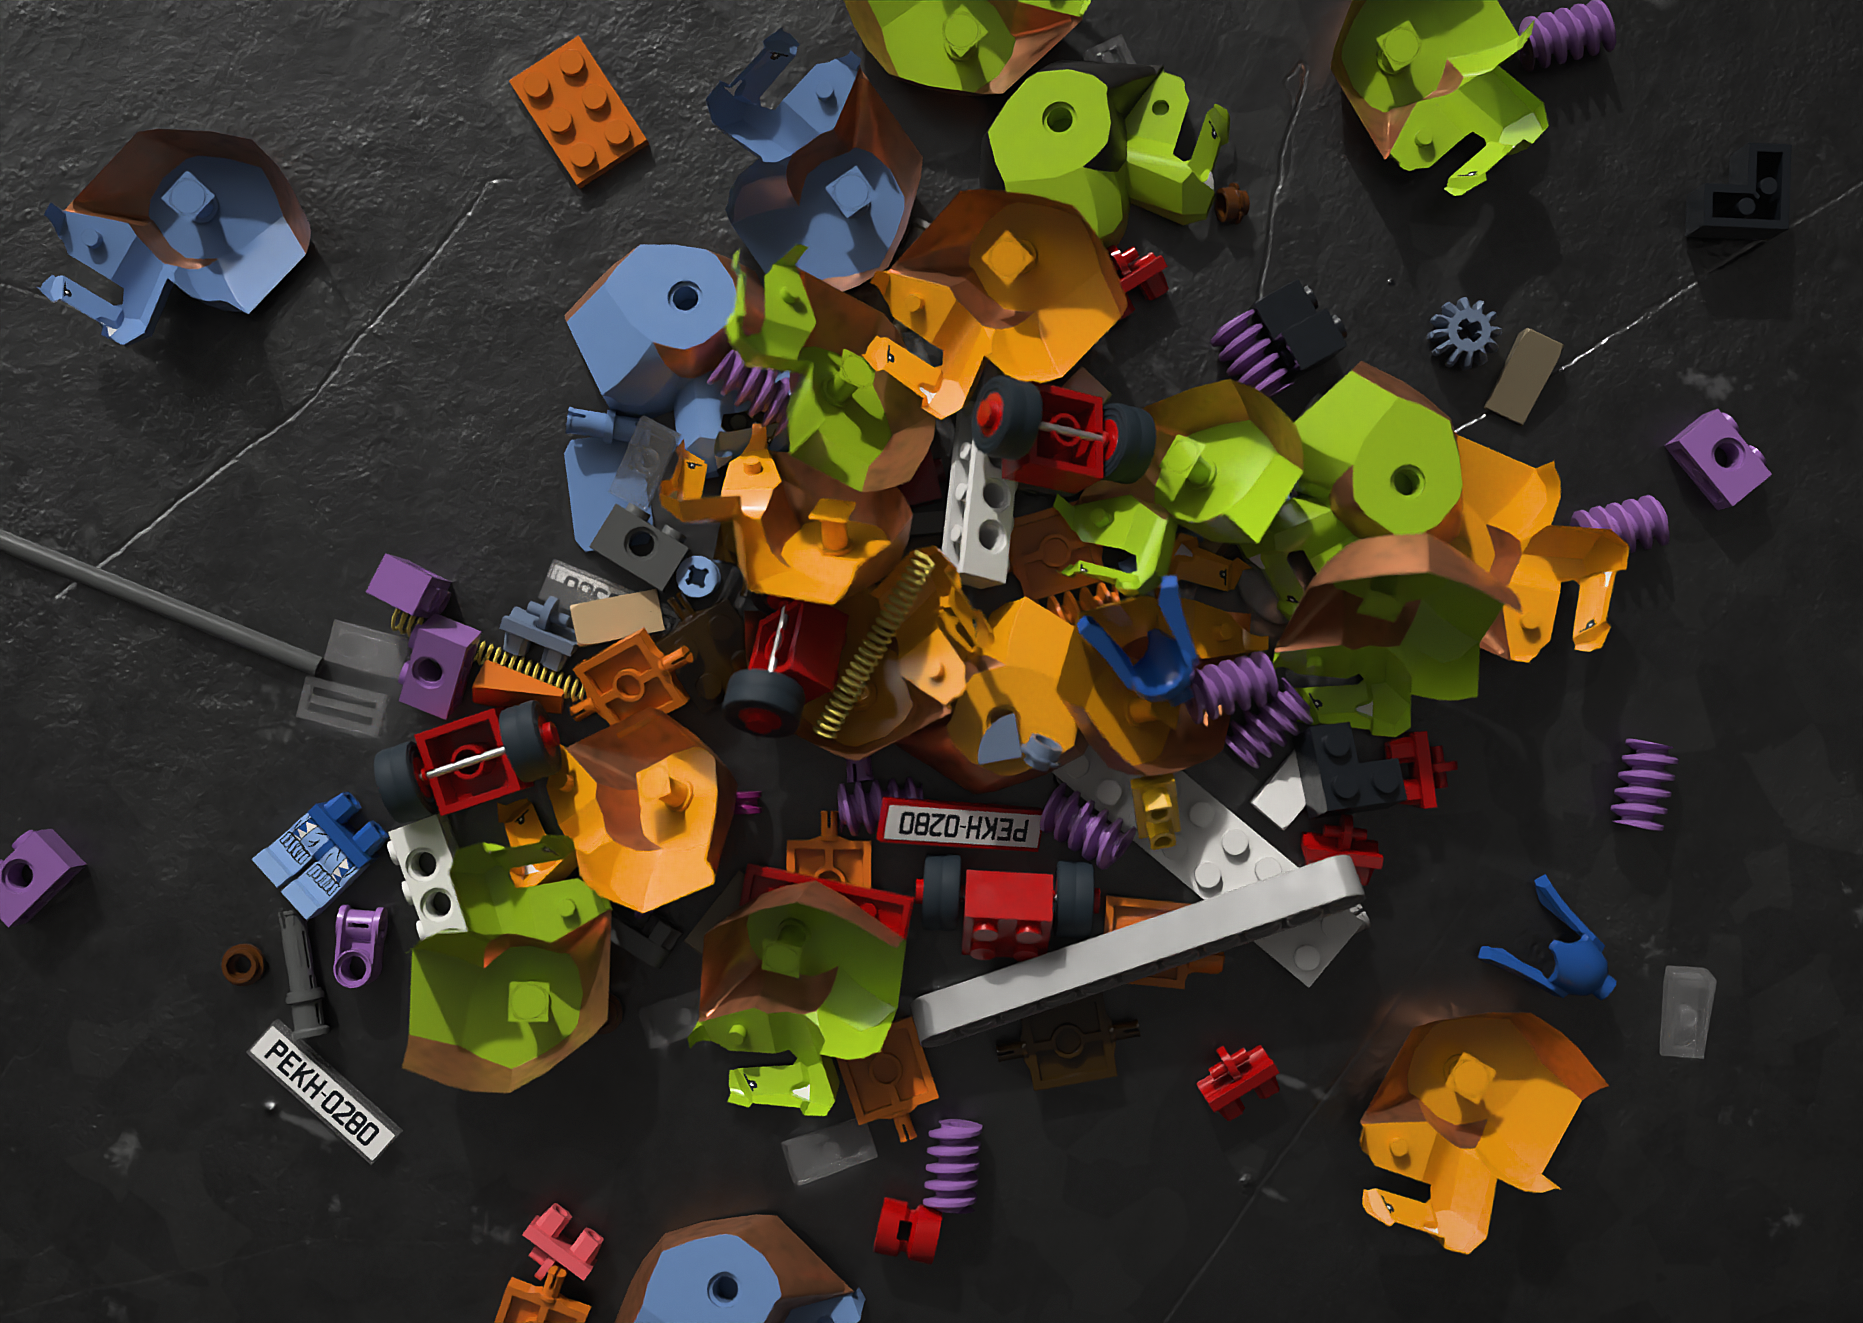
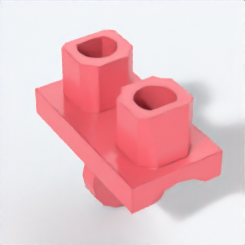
(556, 1249)

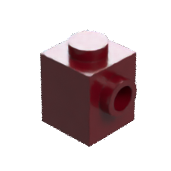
(924, 485)

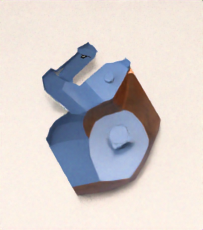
(827, 171)
(185, 214)
(660, 332)
(737, 1274)

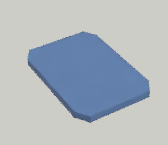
(590, 473)

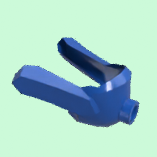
(1167, 664)
(1578, 966)

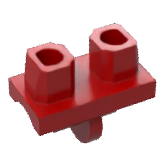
(1144, 272)
(1415, 751)
(1343, 840)
(1235, 1077)

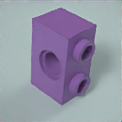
(1695, 454)
(409, 587)
(450, 646)
(52, 868)

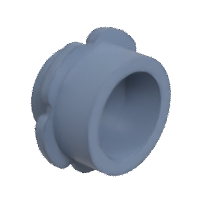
(1041, 752)

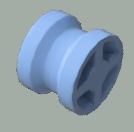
(708, 580)

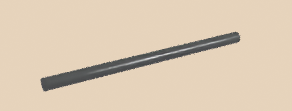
(160, 604)

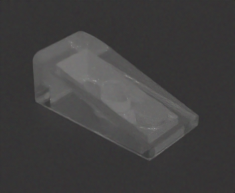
(367, 649)
(1686, 1011)
(828, 1151)

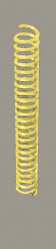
(864, 651)
(478, 657)

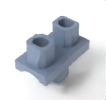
(542, 626)

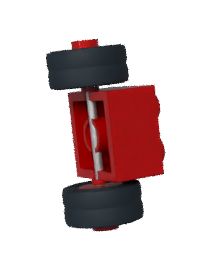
(1061, 435)
(789, 665)
(468, 762)
(1007, 910)

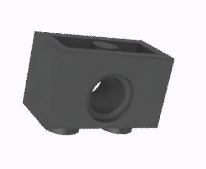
(615, 543)

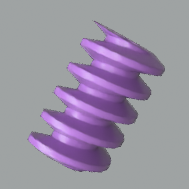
(1566, 31)
(1249, 355)
(756, 387)
(1629, 521)
(1232, 683)
(1268, 725)
(1644, 784)
(866, 807)
(1084, 829)
(954, 1166)

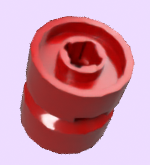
(922, 1233)

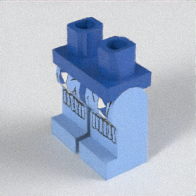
(331, 841)

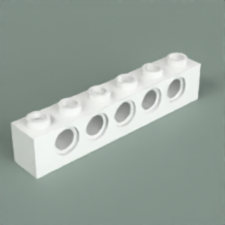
(968, 513)
(405, 848)

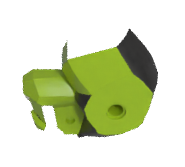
(1100, 144)

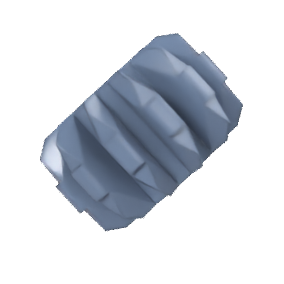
(1471, 348)

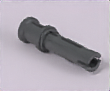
(304, 993)

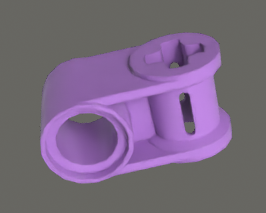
(360, 942)

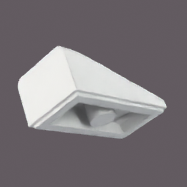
(1282, 794)

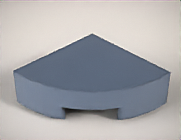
(1000, 741)

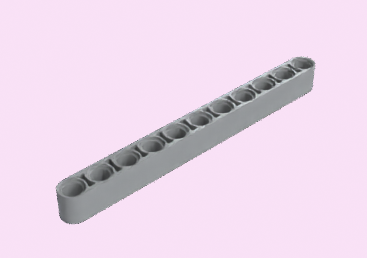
(1138, 951)

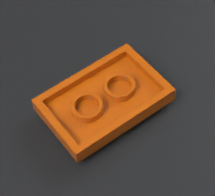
(579, 112)

